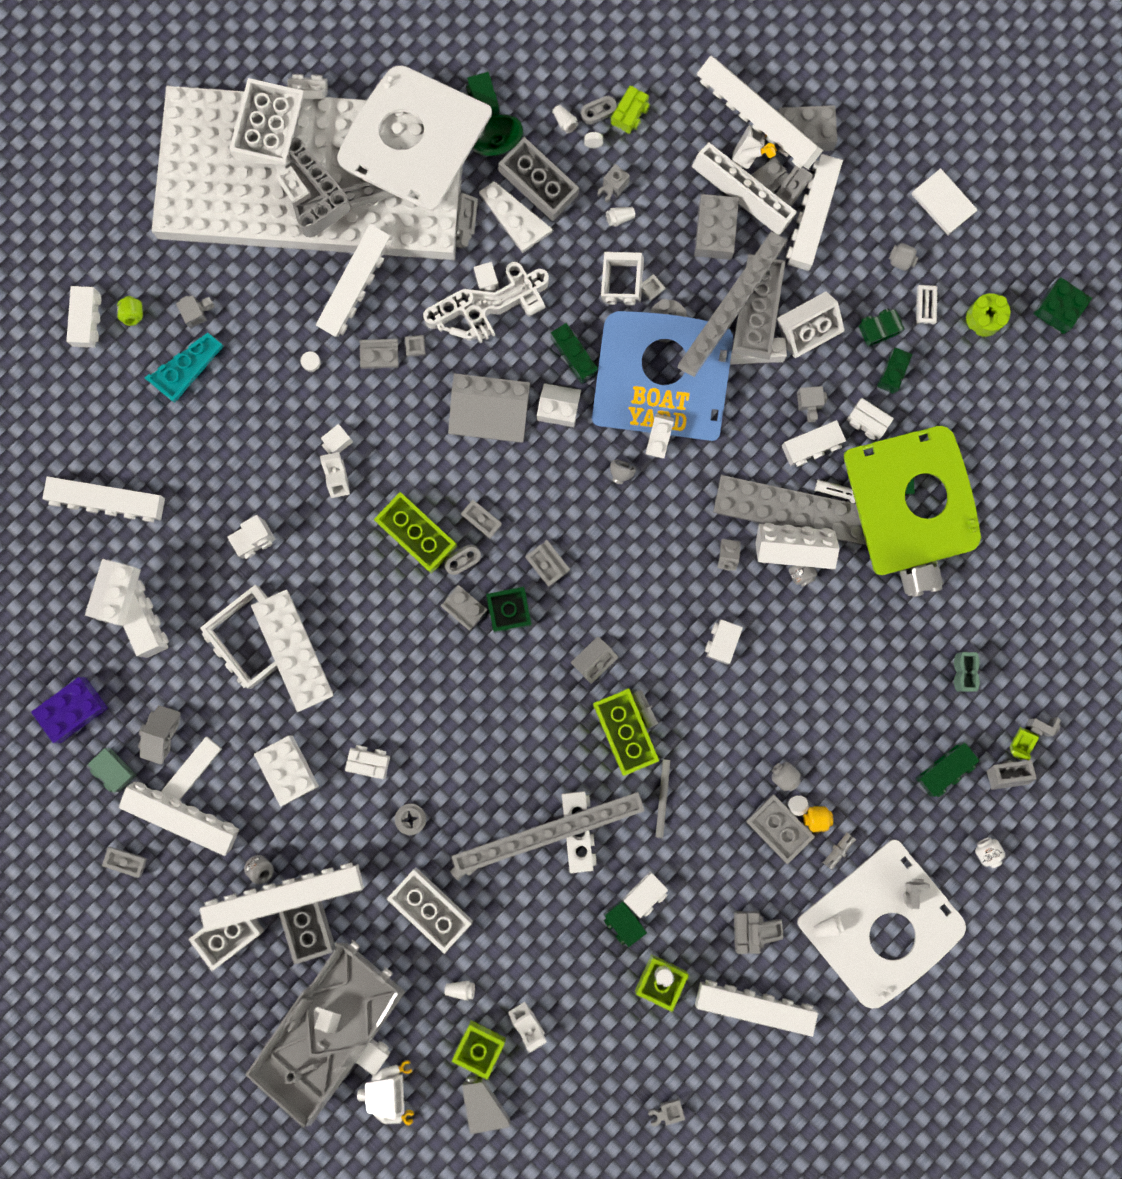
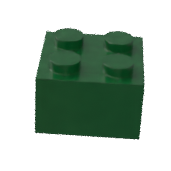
(1062, 305)
(509, 610)

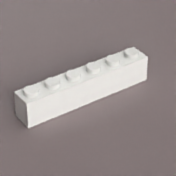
(740, 184)
(814, 213)
(354, 280)
(103, 498)
(179, 818)
(756, 1008)

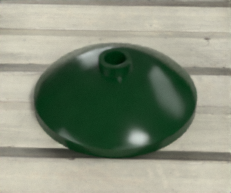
(499, 135)

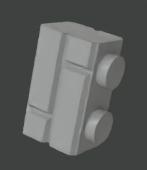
(744, 931)

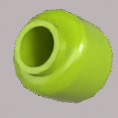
(129, 310)

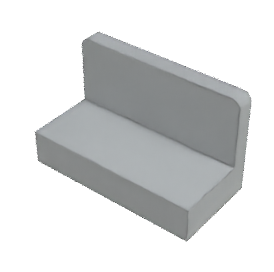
(594, 659)

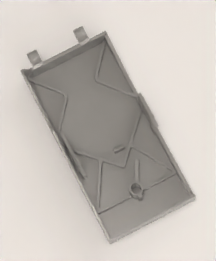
(307, 1065)

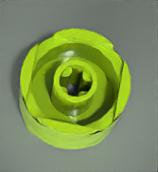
(996, 318)

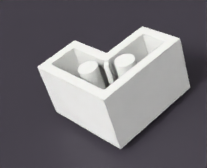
(252, 537)

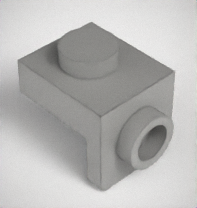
(729, 554)
(1043, 729)
(911, 896)

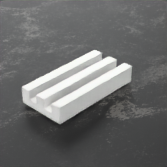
(933, 320)

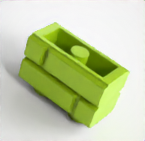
(630, 109)

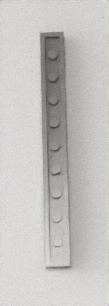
(732, 304)
(547, 833)

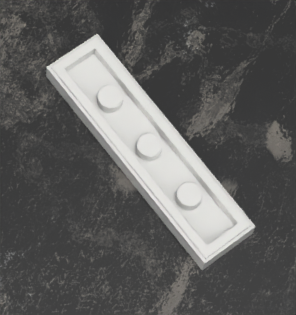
(191, 769)

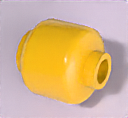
(818, 819)

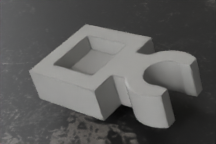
(670, 1112)

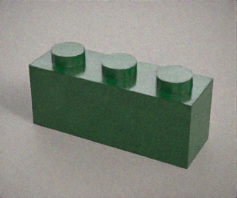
(574, 353)
(948, 769)

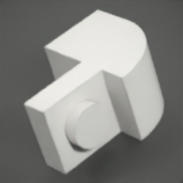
(335, 475)
(527, 1026)

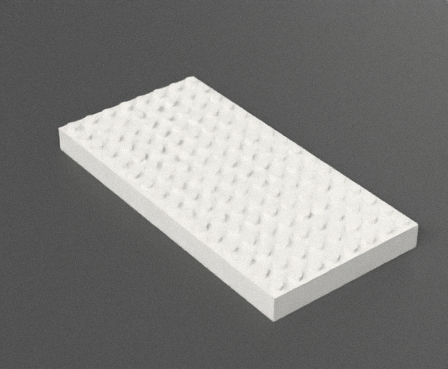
(230, 201)

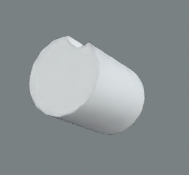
(663, 976)

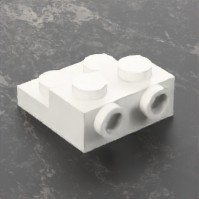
(313, 87)

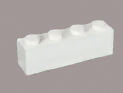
(777, 355)

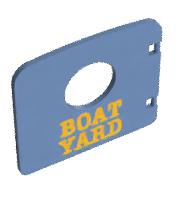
(630, 399)

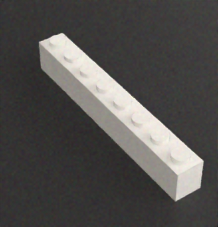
(759, 112)
(282, 897)

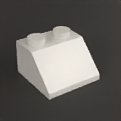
(558, 405)

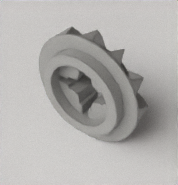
(415, 811)

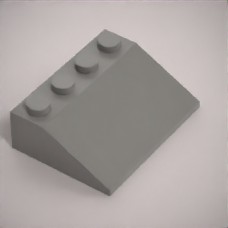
(488, 408)

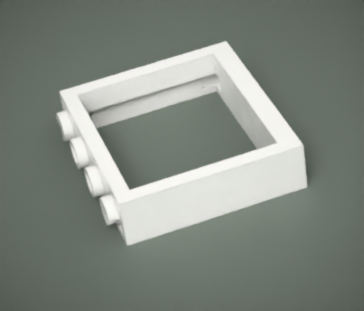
(220, 649)

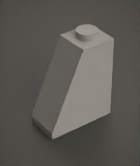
(483, 1107)

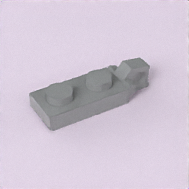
(465, 219)

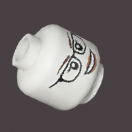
(990, 852)

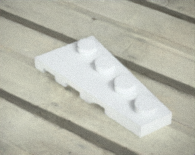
(516, 219)

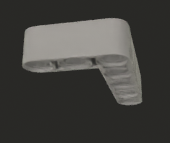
(331, 198)

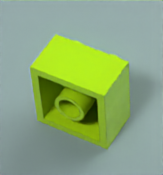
(658, 994)
(479, 1049)

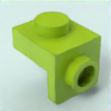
(1023, 744)

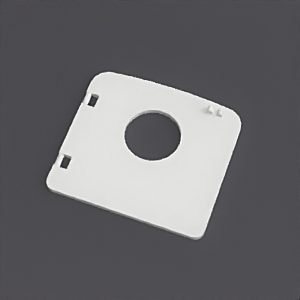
(428, 169)
(862, 898)

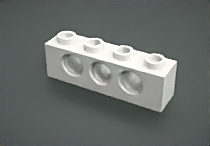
(576, 862)

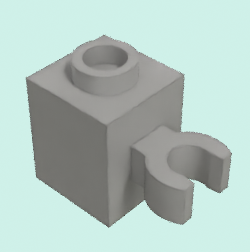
(614, 182)
(193, 310)
(810, 400)

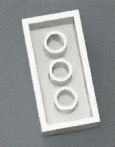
(797, 546)
(143, 626)
(430, 910)

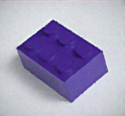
(69, 710)

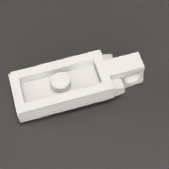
(291, 184)

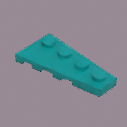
(184, 368)

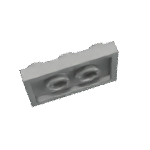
(780, 829)

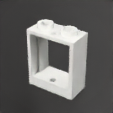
(622, 259)

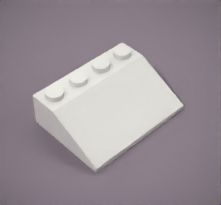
(265, 123)

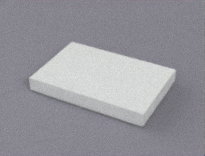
(944, 201)

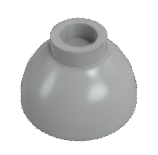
(621, 471)

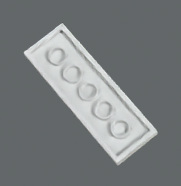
(292, 650)

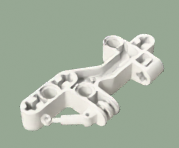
(485, 303)

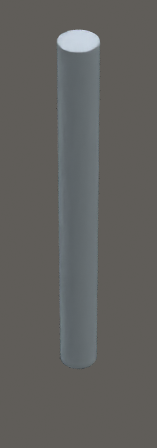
(663, 798)

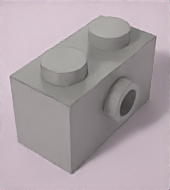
(1011, 774)

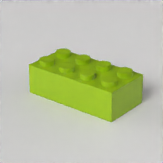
(415, 532)
(625, 732)

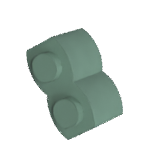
(966, 666)

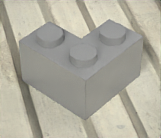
(157, 734)

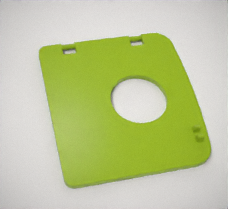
(891, 530)

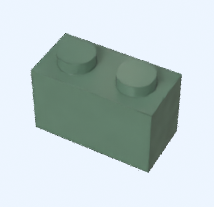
(111, 770)

